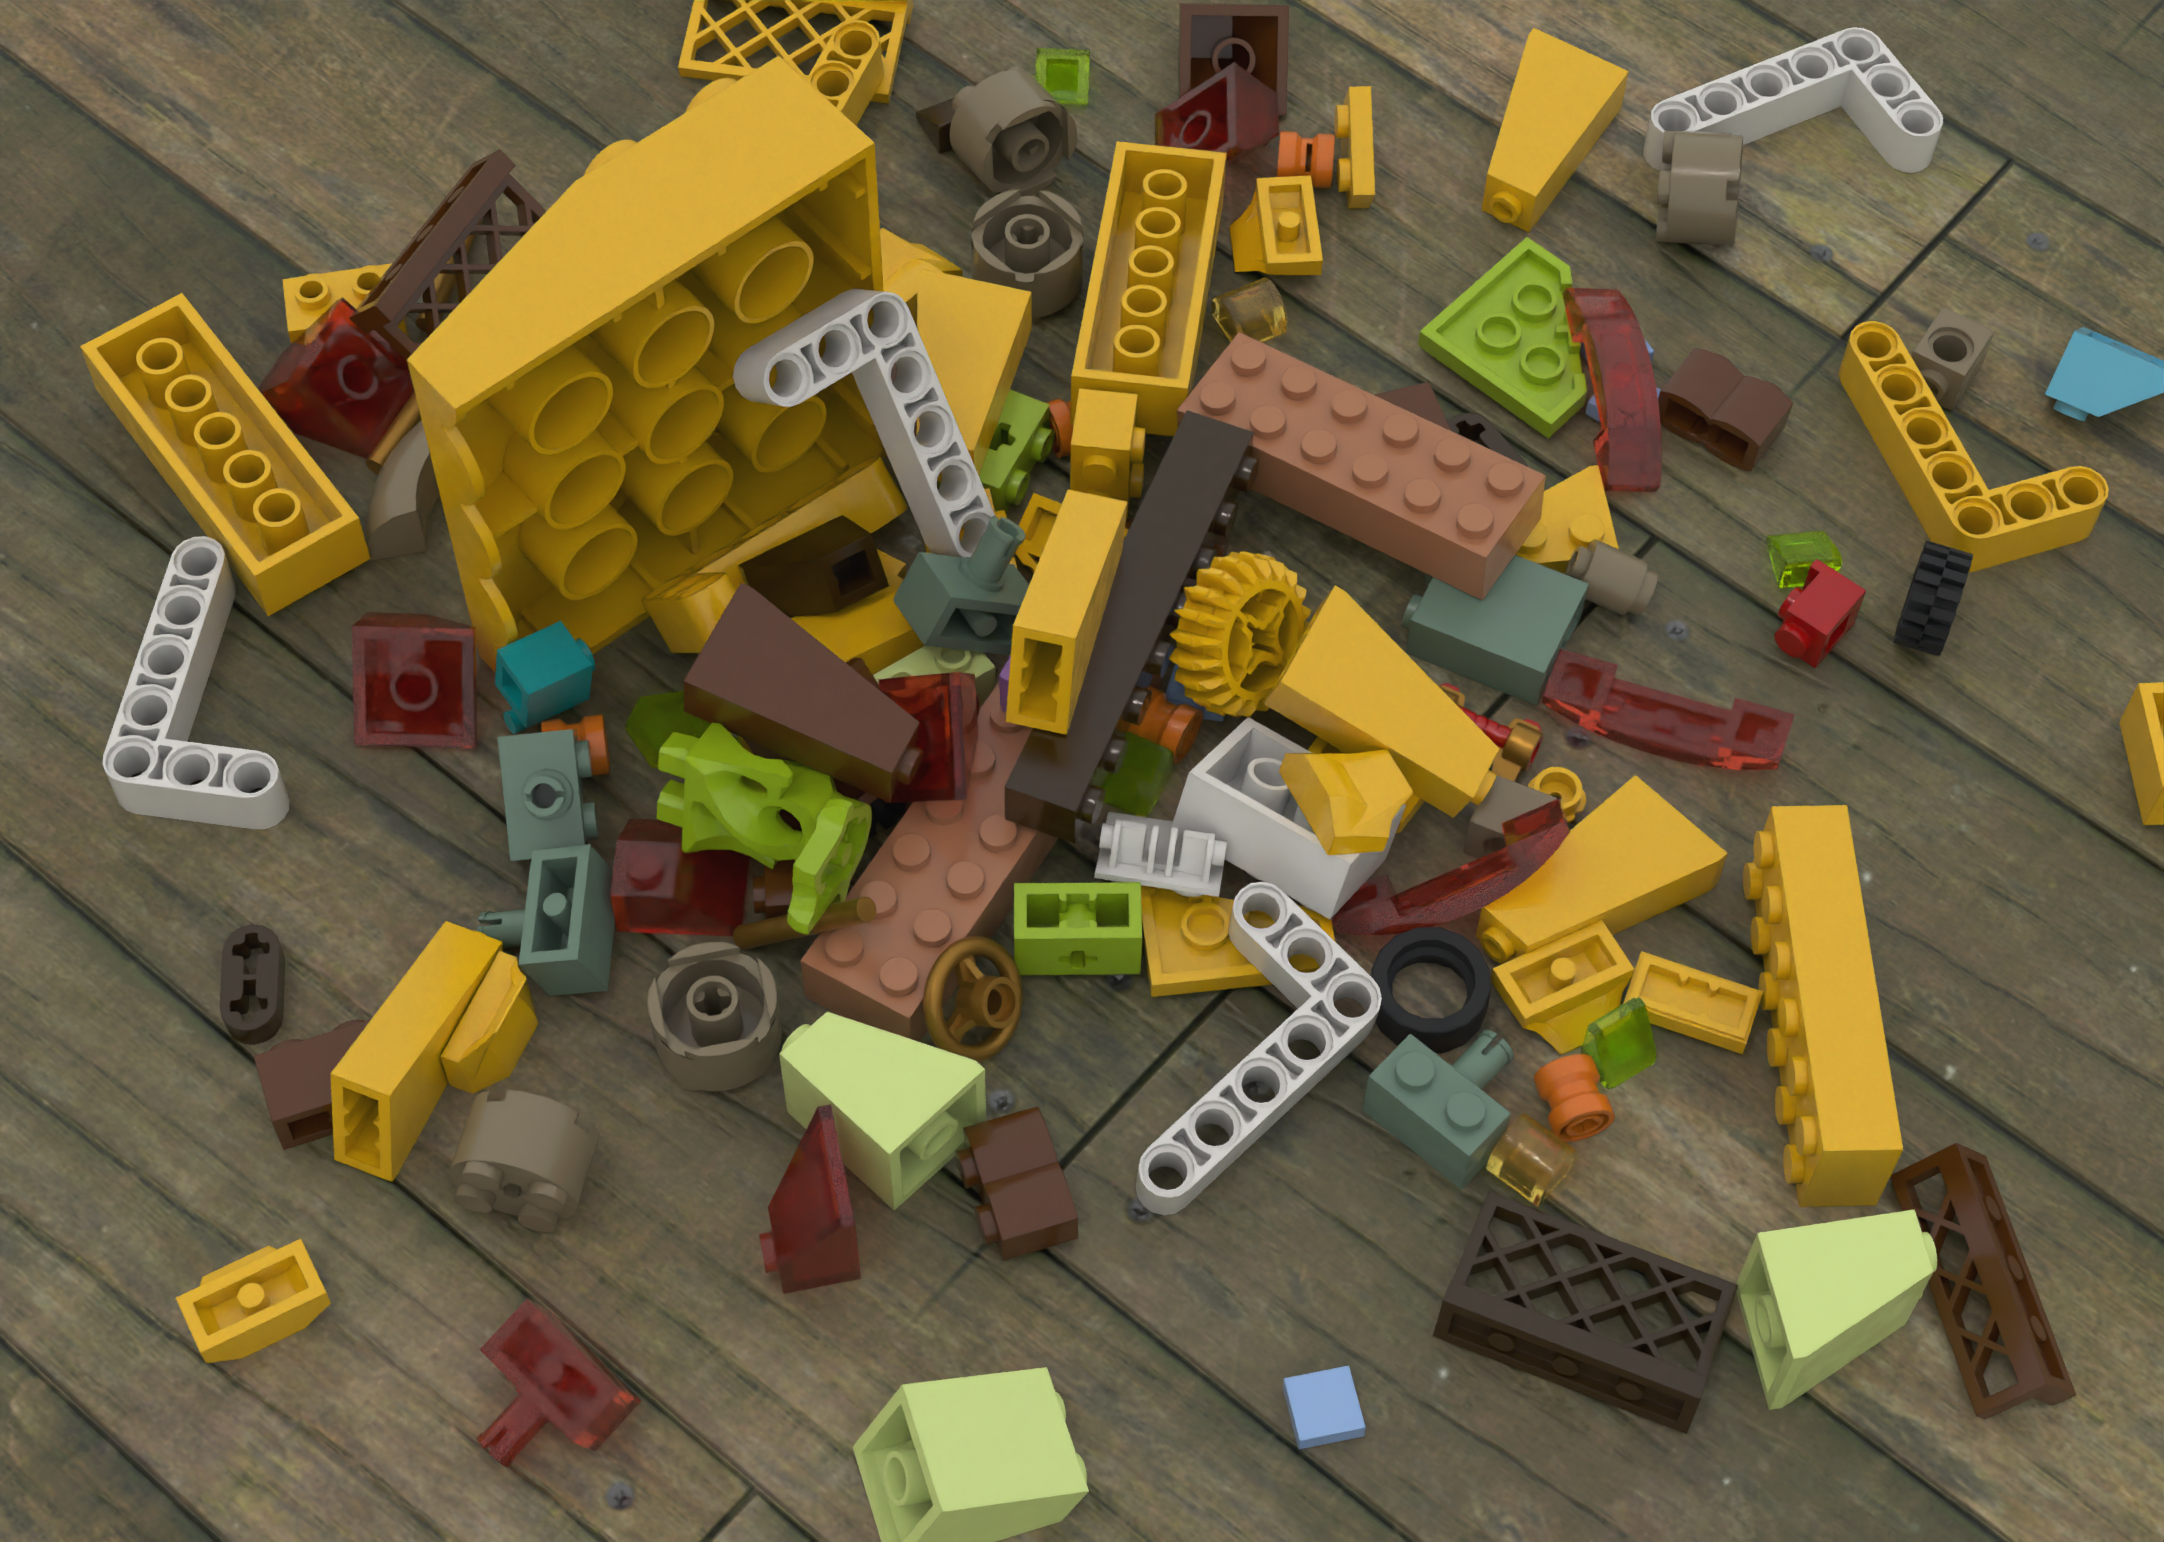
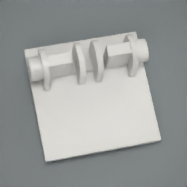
(1159, 856)

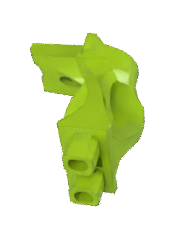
(735, 805)

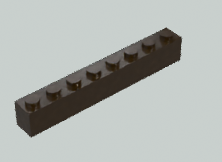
(1171, 537)

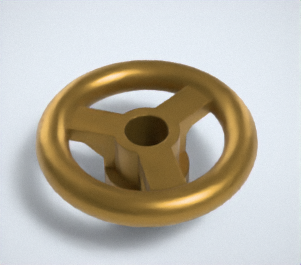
(979, 1001)

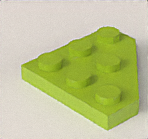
(1515, 338)

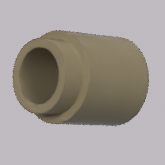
(1614, 577)

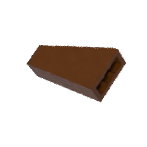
(800, 699)

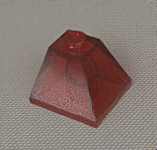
(1223, 114)
(339, 383)
(414, 681)
(947, 733)
(675, 891)
(813, 1214)

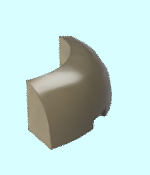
(402, 499)

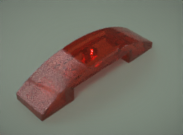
(1623, 386)
(1665, 723)
(1529, 844)

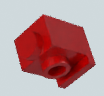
(1818, 614)

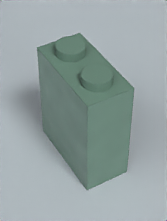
(1507, 636)

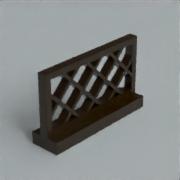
(1571, 1348)

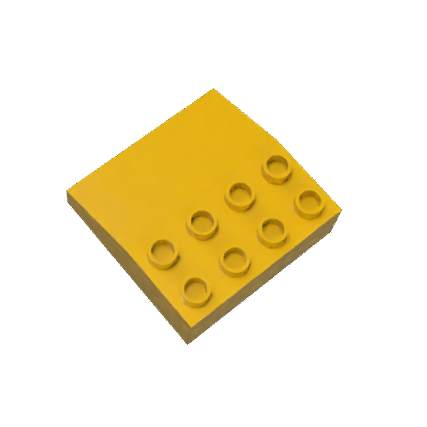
(590, 375)

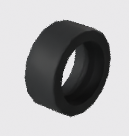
(1448, 950)

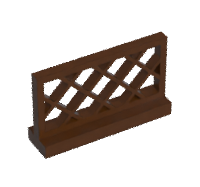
(437, 242)

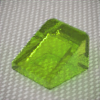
(1064, 74)
(1795, 552)
(656, 719)
(1141, 777)
(1621, 1043)

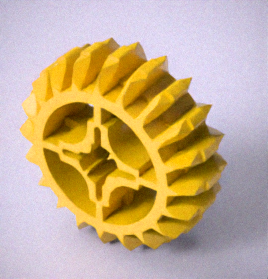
(1238, 632)

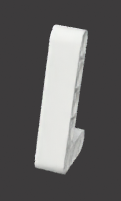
(1836, 71)
(891, 406)
(185, 640)
(1272, 1059)

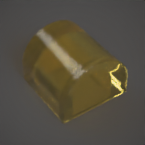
(1251, 310)
(1531, 1159)

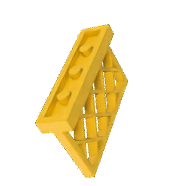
(800, 12)

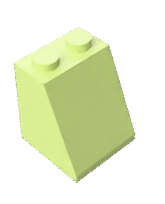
(891, 1100)
(1829, 1295)
(971, 1459)

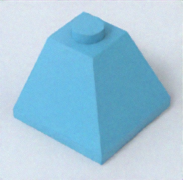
(2103, 376)

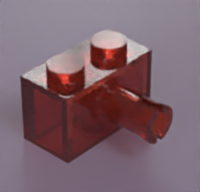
(555, 1384)

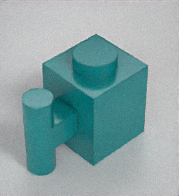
(543, 675)

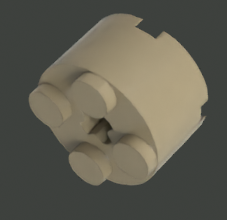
(1011, 132)
(1699, 187)
(1030, 247)
(715, 1017)
(523, 1159)

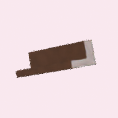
(2004, 1279)

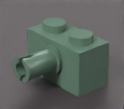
(967, 599)
(546, 791)
(565, 922)
(1440, 1105)

